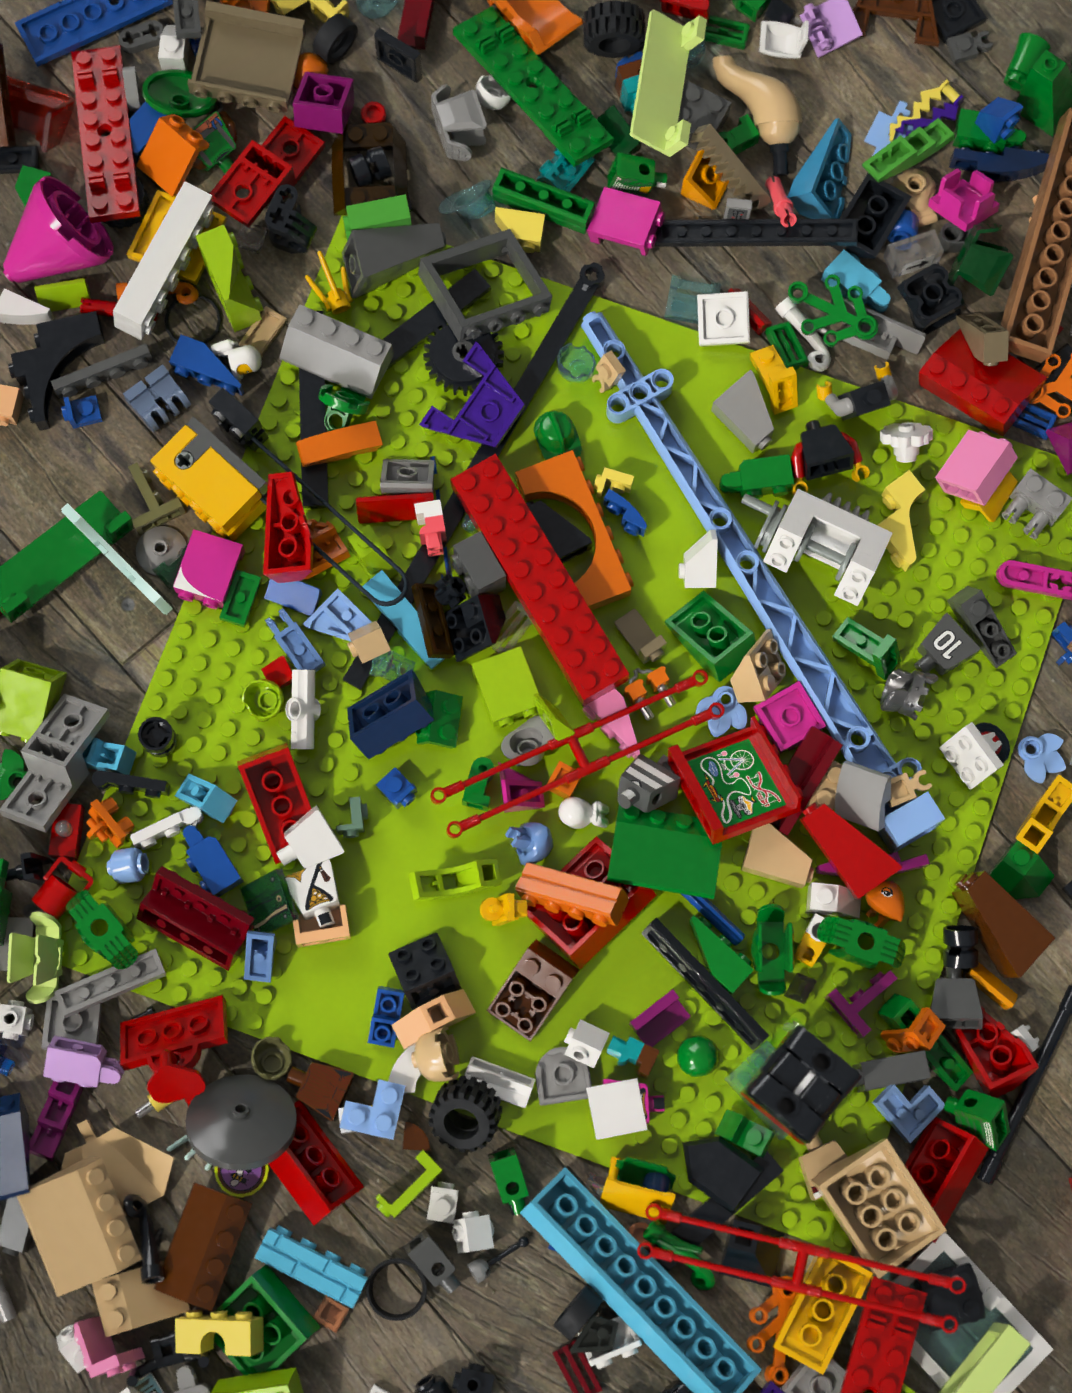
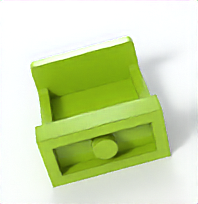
(506, 687)
(431, 1173)

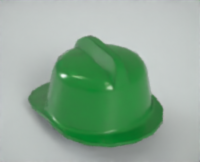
(556, 435)

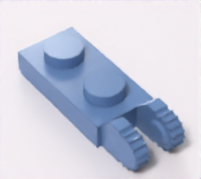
(295, 644)

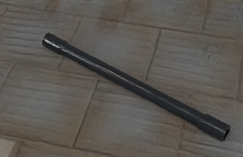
(994, 1159)

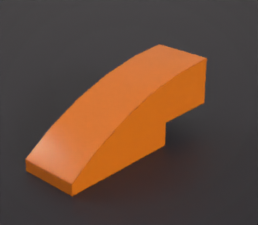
(339, 444)

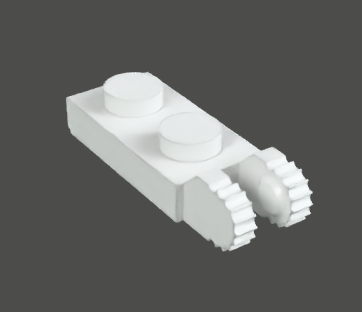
(167, 827)

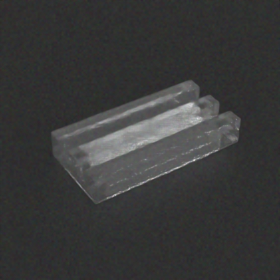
(516, 605)

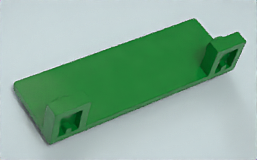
(58, 555)

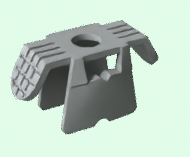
(461, 117)

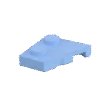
(337, 617)

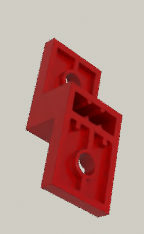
(265, 169)

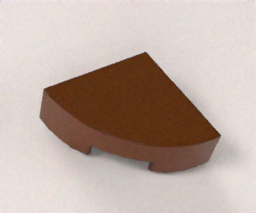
(415, 1138)

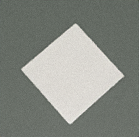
(616, 1108)

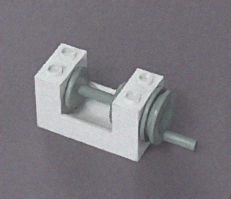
(824, 534)

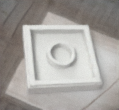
(723, 318)

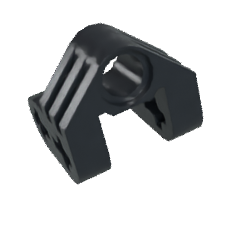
(288, 222)

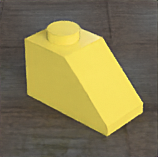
(525, 226)

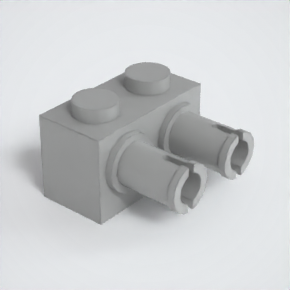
(1040, 499)

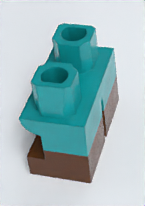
(627, 83)
(635, 1053)

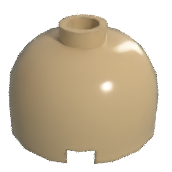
(436, 1055)

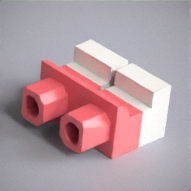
(434, 532)

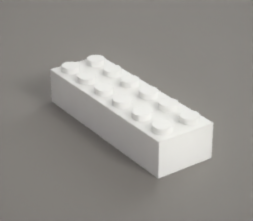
(163, 261)

